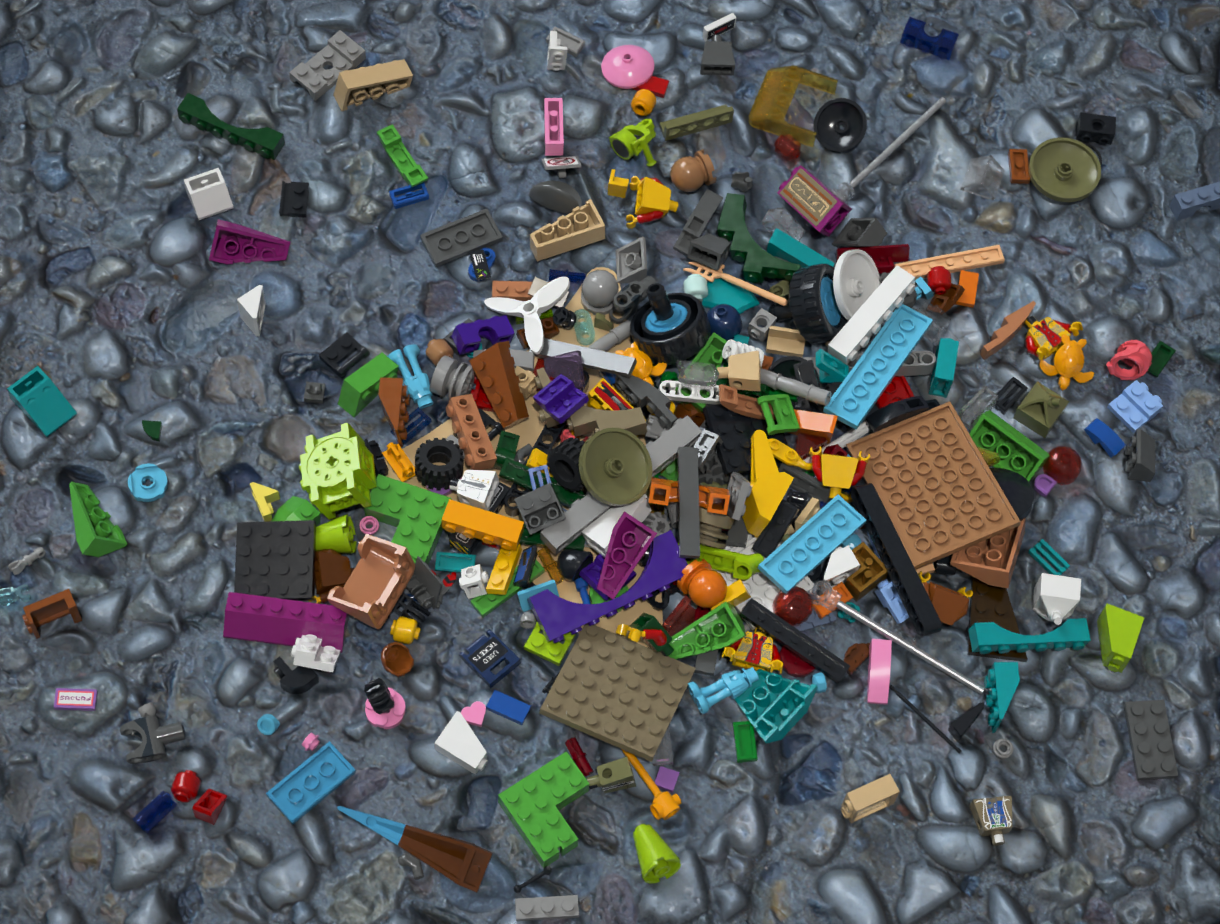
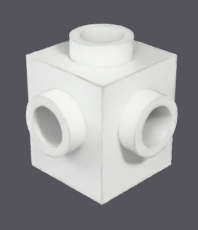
(474, 581)

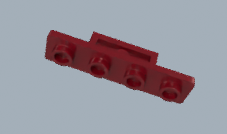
(882, 255)

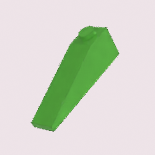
(296, 510)
(711, 632)

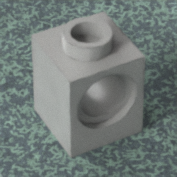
(761, 318)

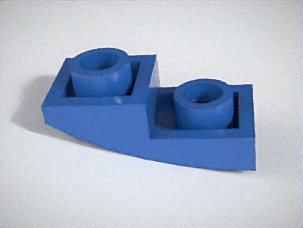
(1103, 434)

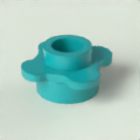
(841, 614)

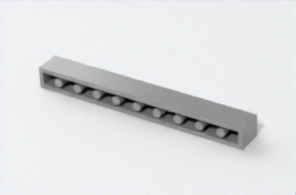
(587, 510)

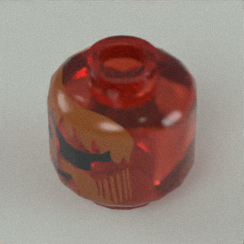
(787, 147)

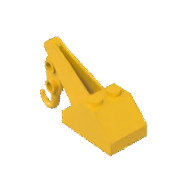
(766, 480)

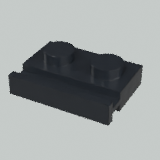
(294, 199)

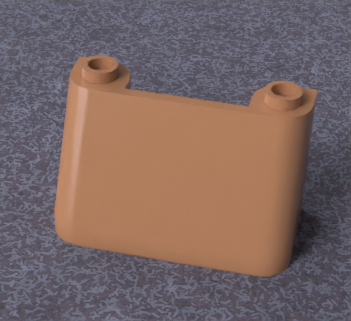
(374, 582)

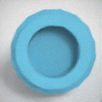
(268, 724)

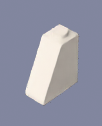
(461, 745)

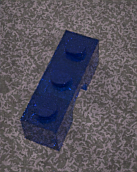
(940, 45)

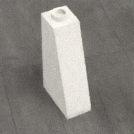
(599, 532)

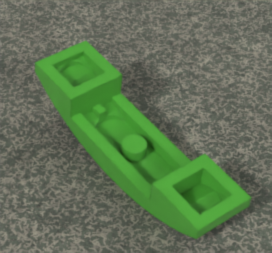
(400, 157)

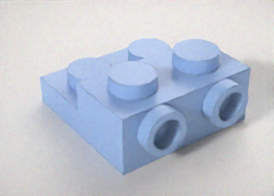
(1135, 406)
(889, 598)

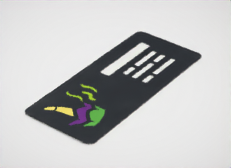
(480, 265)

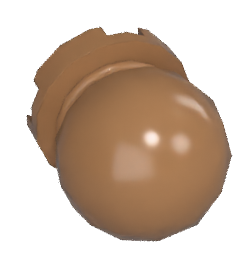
(691, 172)

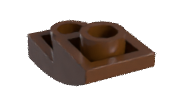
(549, 327)

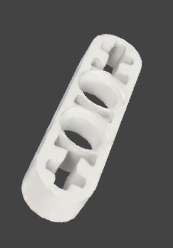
(695, 396)

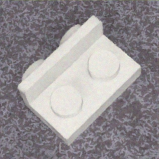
(556, 54)

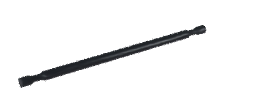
(925, 719)

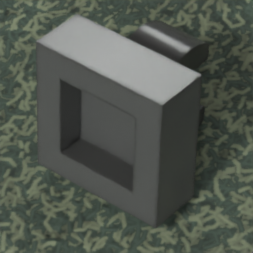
(314, 392)

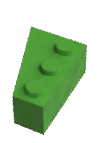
(364, 383)

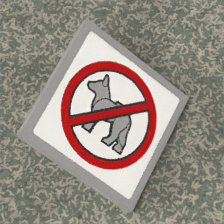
(561, 164)

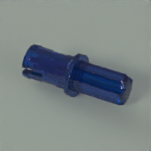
(573, 276)

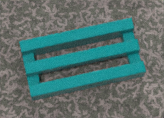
(1050, 556)

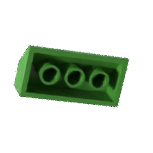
(1014, 448)

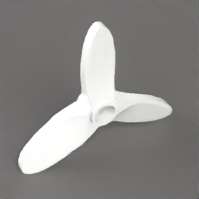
(539, 303)

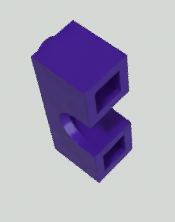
(468, 335)

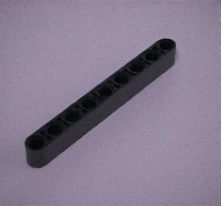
(547, 434)
(896, 560)

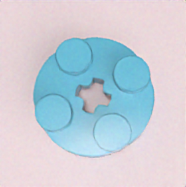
(148, 493)

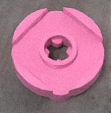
(390, 719)

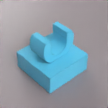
(923, 289)

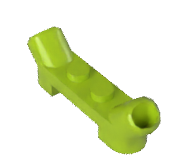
(739, 564)

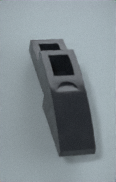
(899, 412)

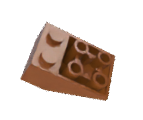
(394, 402)

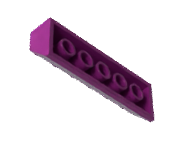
(282, 620)

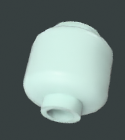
(696, 286)

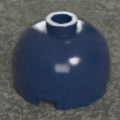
(725, 321)

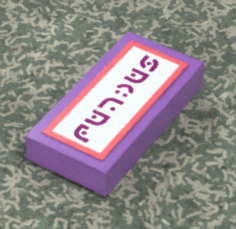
(75, 699)

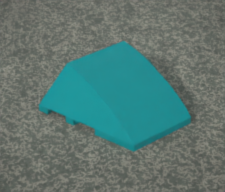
(775, 704)

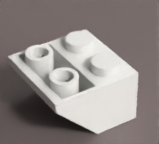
(208, 194)

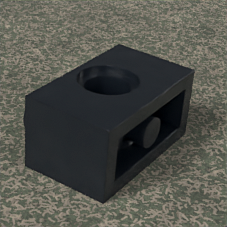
(1095, 128)

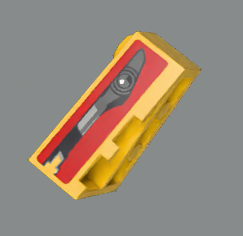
(605, 397)

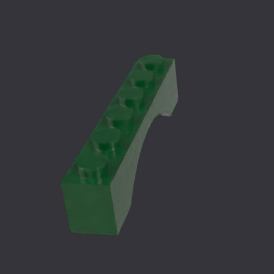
(262, 140)

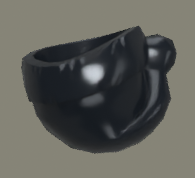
(572, 562)

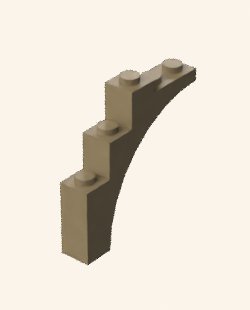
(590, 419)

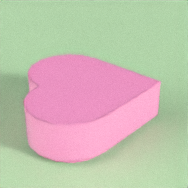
(475, 714)

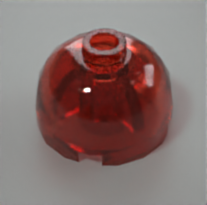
(1063, 465)
(794, 606)

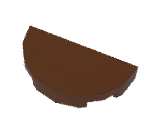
(856, 656)

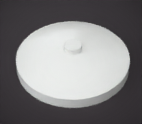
(854, 281)

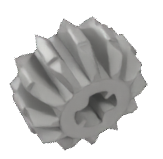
(657, 523)

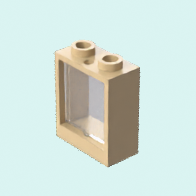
(869, 798)

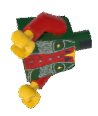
(650, 631)

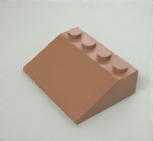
(993, 558)

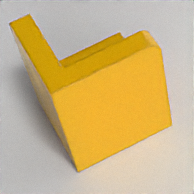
(617, 186)

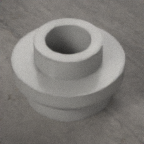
(1003, 743)

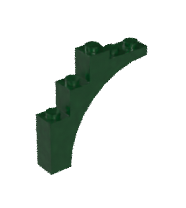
(744, 248)

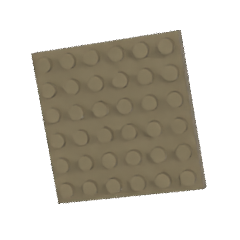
(618, 691)

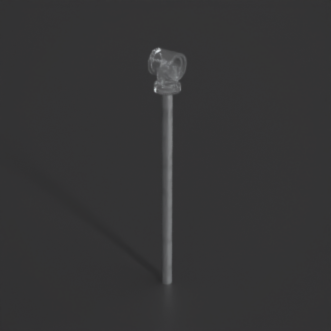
(846, 190)
(832, 599)

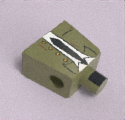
(620, 776)

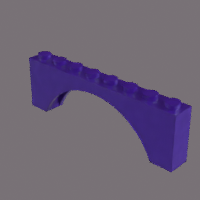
(561, 616)

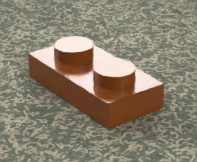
(1018, 166)

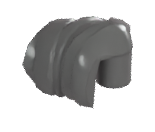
(742, 181)

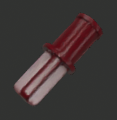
(578, 756)

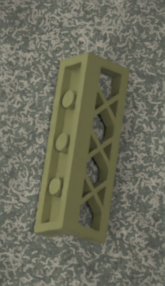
(696, 122)

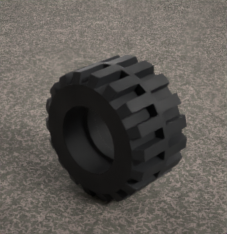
(438, 451)
(564, 464)

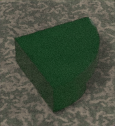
(152, 429)

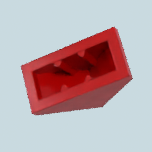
(209, 806)

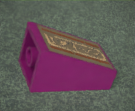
(814, 200)

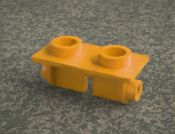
(399, 462)

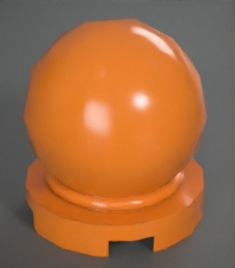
(703, 584)

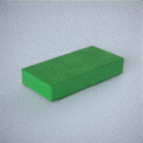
(744, 742)

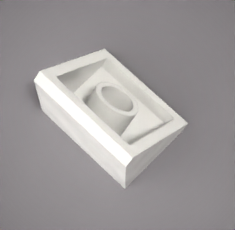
(252, 309)

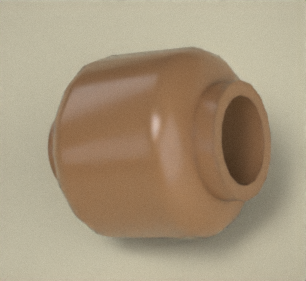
(437, 349)

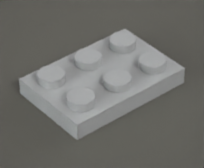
(739, 489)

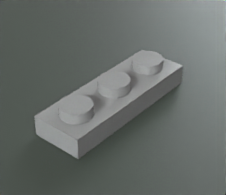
(547, 908)

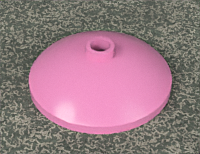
(627, 66)

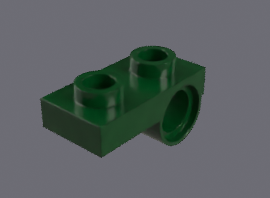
(505, 448)

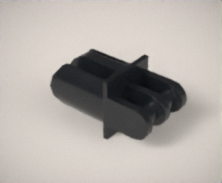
(408, 609)

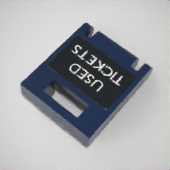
(486, 654)

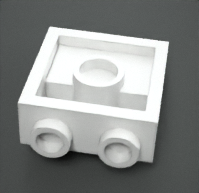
(310, 654)

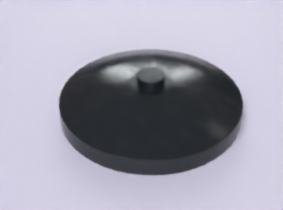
(1016, 489)

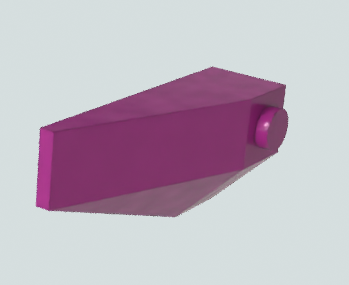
(239, 243)
(625, 549)

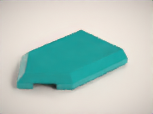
(726, 293)

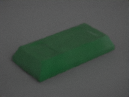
(1160, 357)

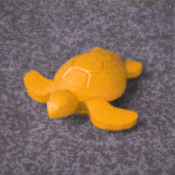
(1068, 363)
(644, 365)

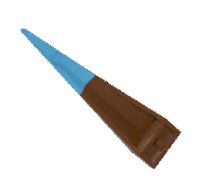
(452, 857)

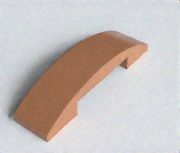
(741, 403)

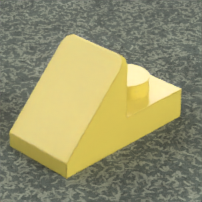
(264, 497)

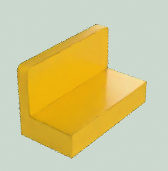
(735, 594)

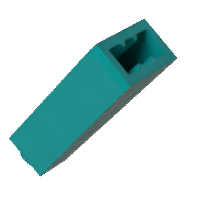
(794, 251)

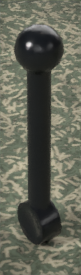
(547, 871)

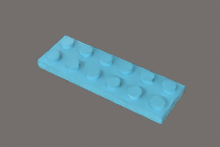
(811, 544)

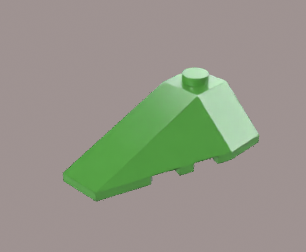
(92, 525)

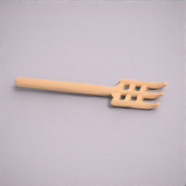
(733, 280)

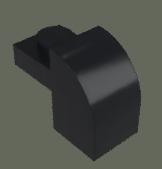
(296, 680)

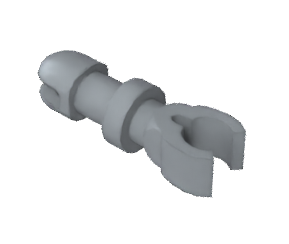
(18, 566)

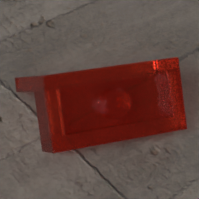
(680, 618)

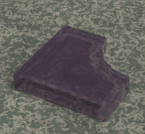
(567, 364)

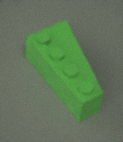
(709, 354)

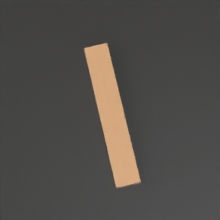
(956, 261)

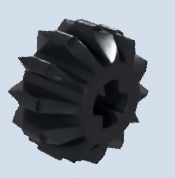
(379, 696)

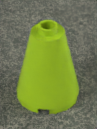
(337, 535)
(654, 855)

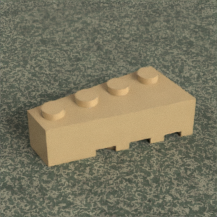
(371, 82)
(568, 233)

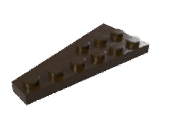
(993, 605)

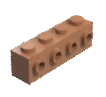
(471, 432)

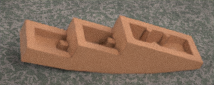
(1010, 327)

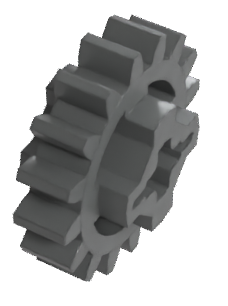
(713, 471)

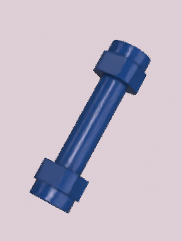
(582, 586)

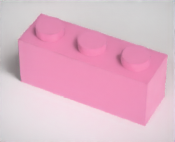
(553, 126)

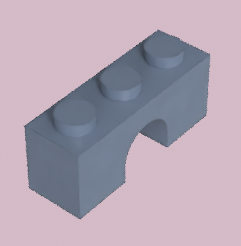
(1187, 203)

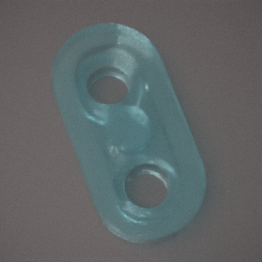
(584, 328)

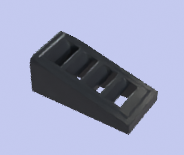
(963, 723)

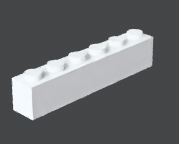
(871, 315)

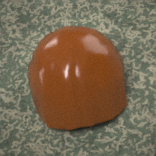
(396, 659)

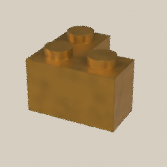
(869, 574)

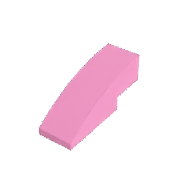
(879, 671)

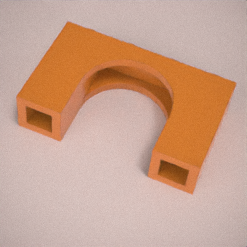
(712, 498)

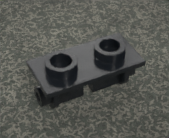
(379, 464)

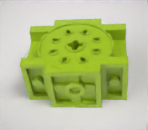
(337, 471)

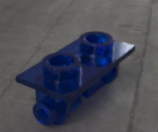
(155, 811)

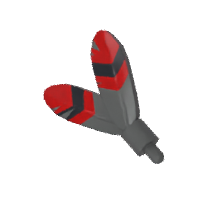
(447, 582)

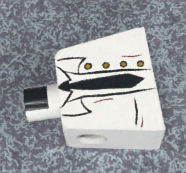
(476, 488)

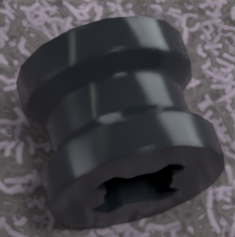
(564, 318)

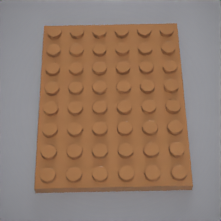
(934, 485)

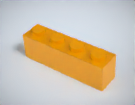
(482, 525)

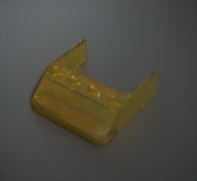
(776, 96)

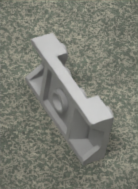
(340, 53)

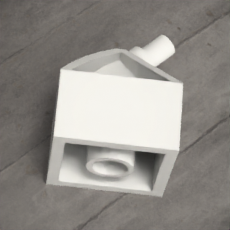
(1056, 597)

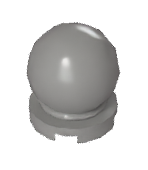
(599, 292)

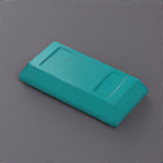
(453, 561)

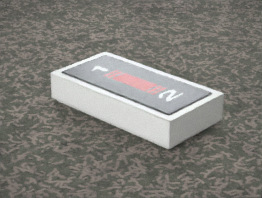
(719, 27)

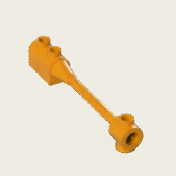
(663, 804)

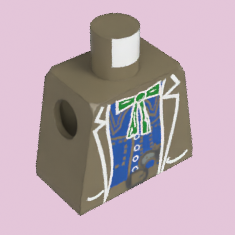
(993, 817)

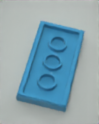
(311, 782)

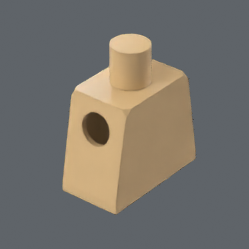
(743, 371)

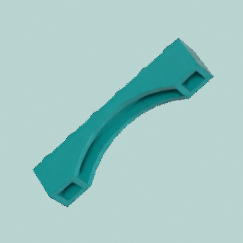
(991, 637)

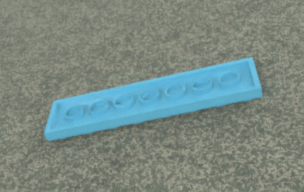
(878, 366)

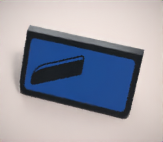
(525, 567)

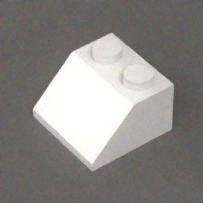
(840, 566)

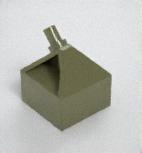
(1041, 409)

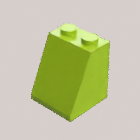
(1117, 636)

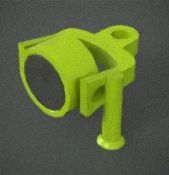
(626, 144)

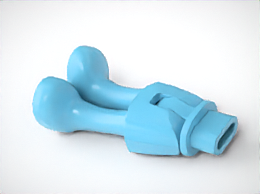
(419, 383)
(732, 683)

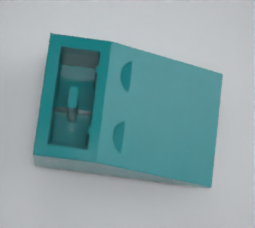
(41, 401)
(1001, 685)

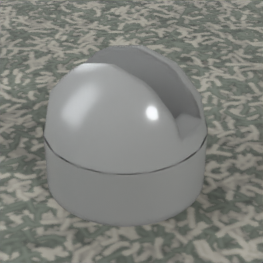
(528, 620)
(147, 710)

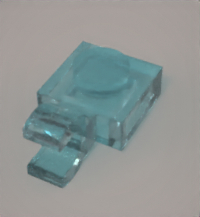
(10, 595)

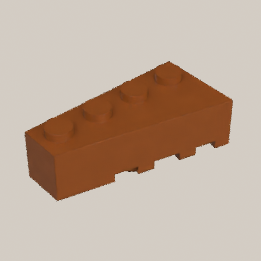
(498, 378)

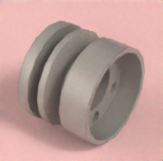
(452, 379)

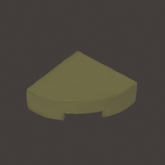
(602, 323)

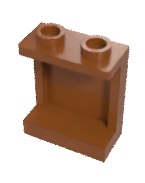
(50, 610)

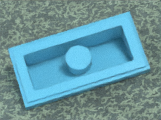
(525, 594)

